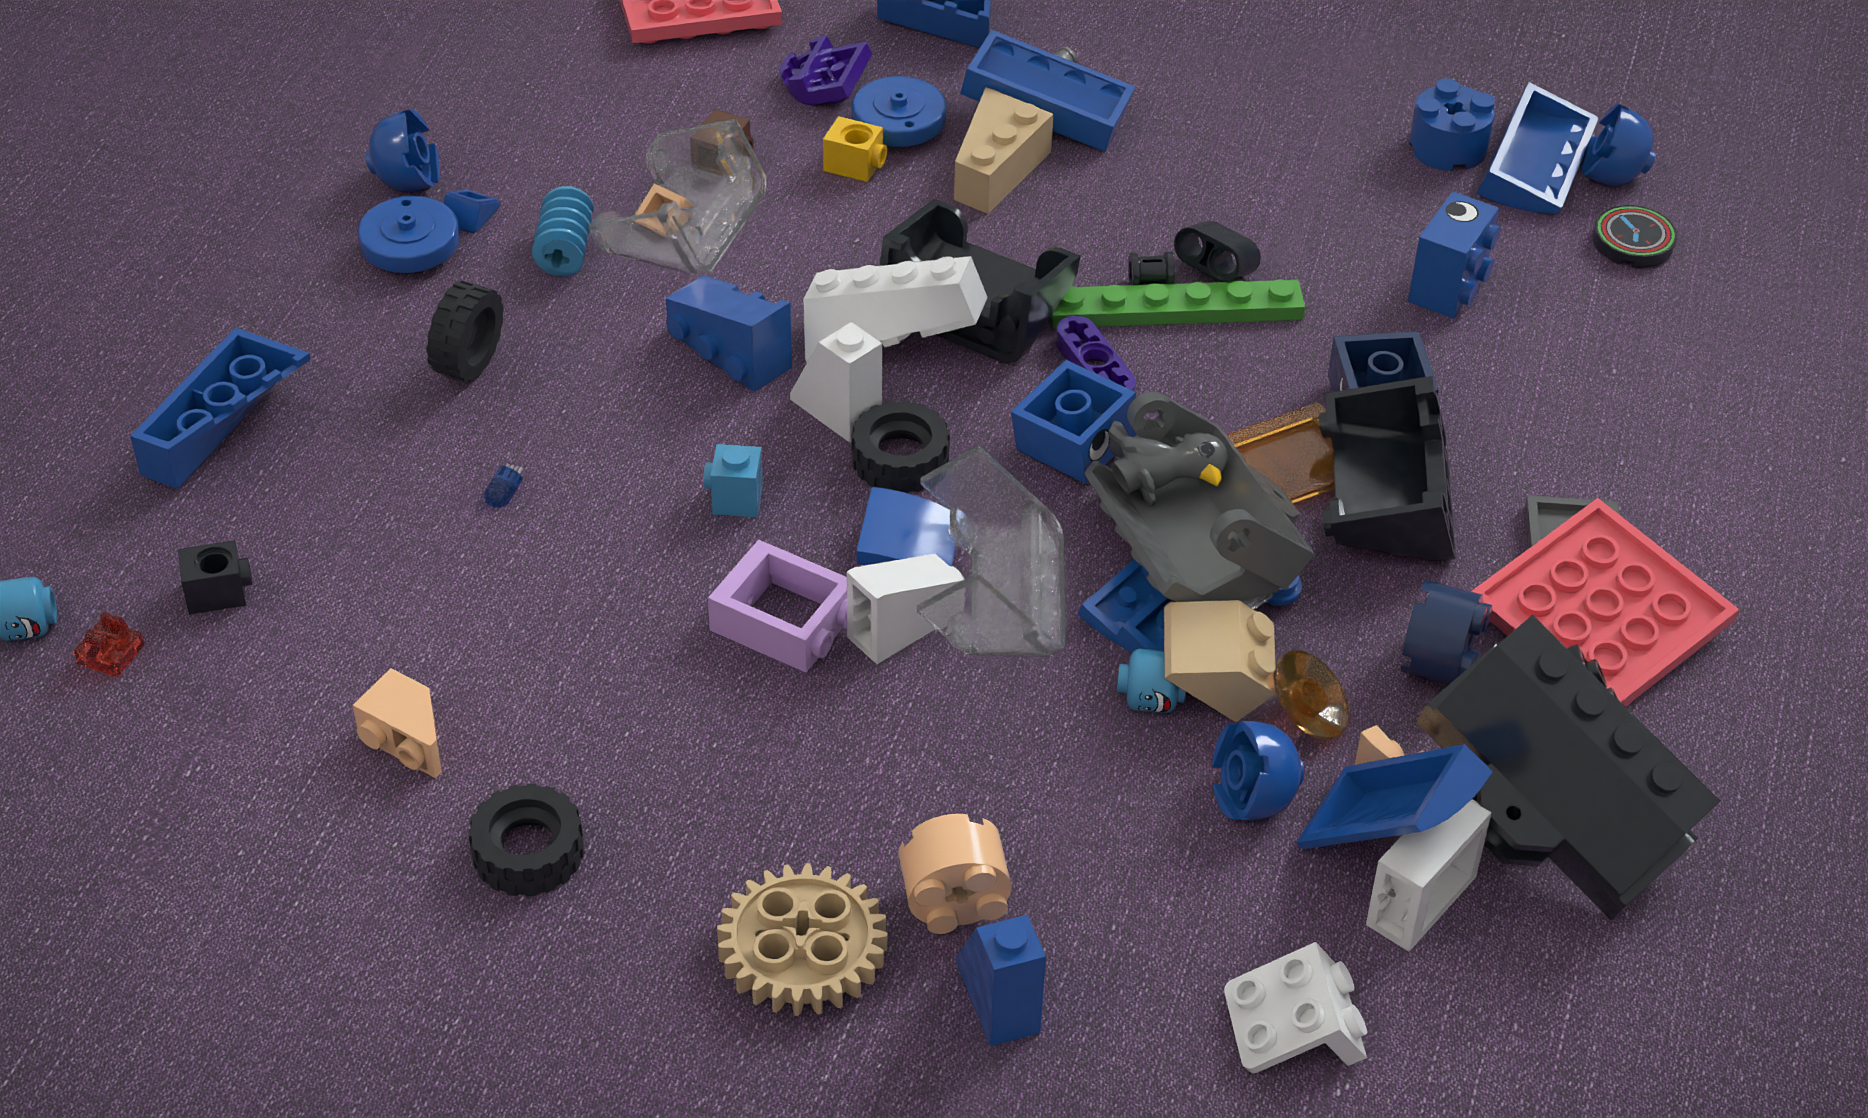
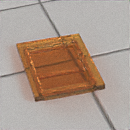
(1290, 452)

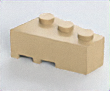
(1000, 149)

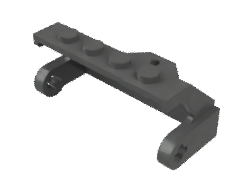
(1199, 535)

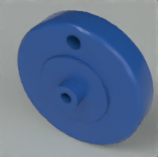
(904, 107)
(408, 234)

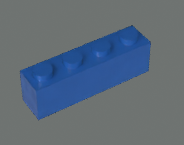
(210, 404)

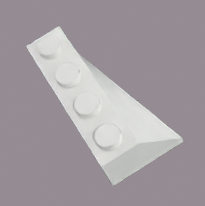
(894, 300)

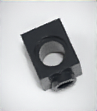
(213, 577)

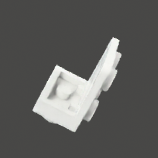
(1295, 1008)

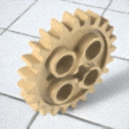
(802, 924)

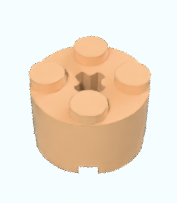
(955, 872)

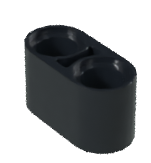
(1216, 253)

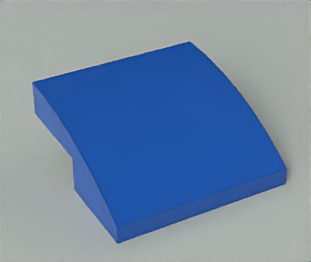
(903, 528)
(1128, 610)

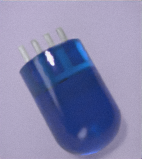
(503, 486)

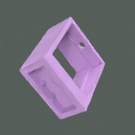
(764, 564)

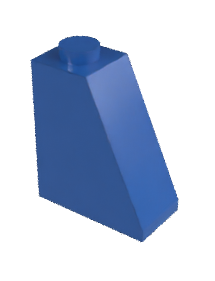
(1005, 978)

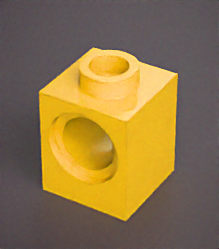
(853, 149)

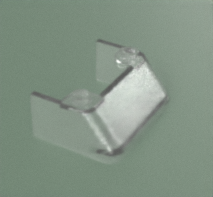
(1017, 563)

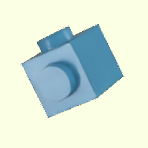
(735, 480)

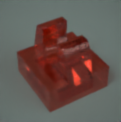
(109, 645)

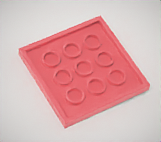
(684, 19)
(1613, 596)

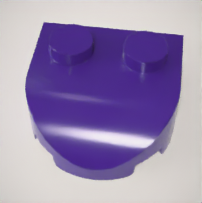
(824, 71)

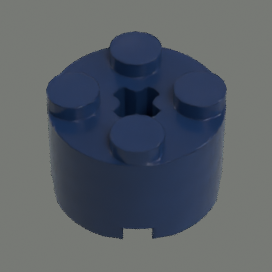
(1444, 632)

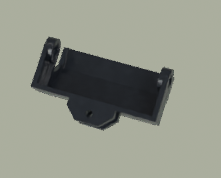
(1568, 769)

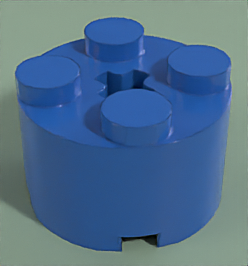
(1452, 125)

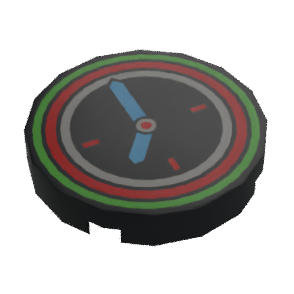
(1634, 236)

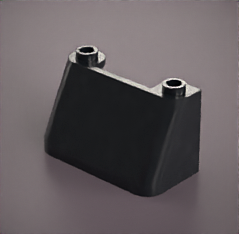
(1018, 295)
(1390, 470)

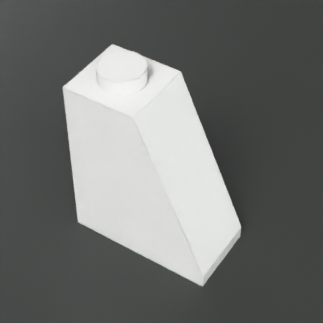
(841, 379)
(885, 602)

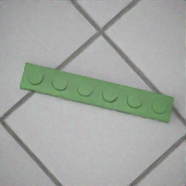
(1184, 303)

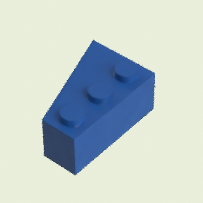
(952, 19)
(733, 329)

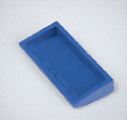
(1082, 101)
(1538, 153)
(1396, 796)

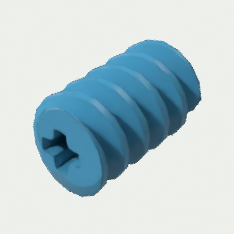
(562, 231)

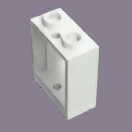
(1427, 875)

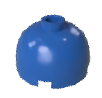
(1620, 149)
(401, 153)
(1257, 770)

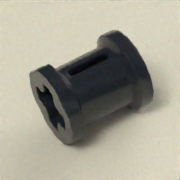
(1151, 269)

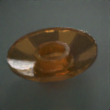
(1311, 695)

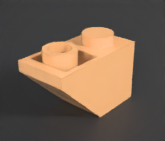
(400, 721)

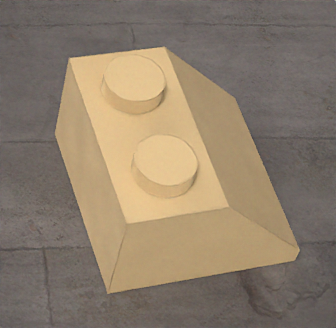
(1220, 654)

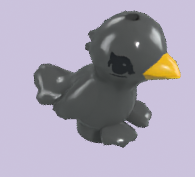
(1152, 464)

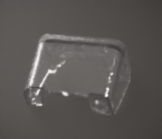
(720, 179)

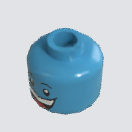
(26, 609)
(1146, 683)

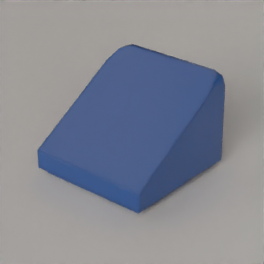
(471, 208)

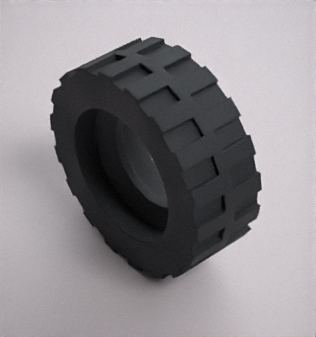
(465, 331)
(899, 421)
(534, 871)

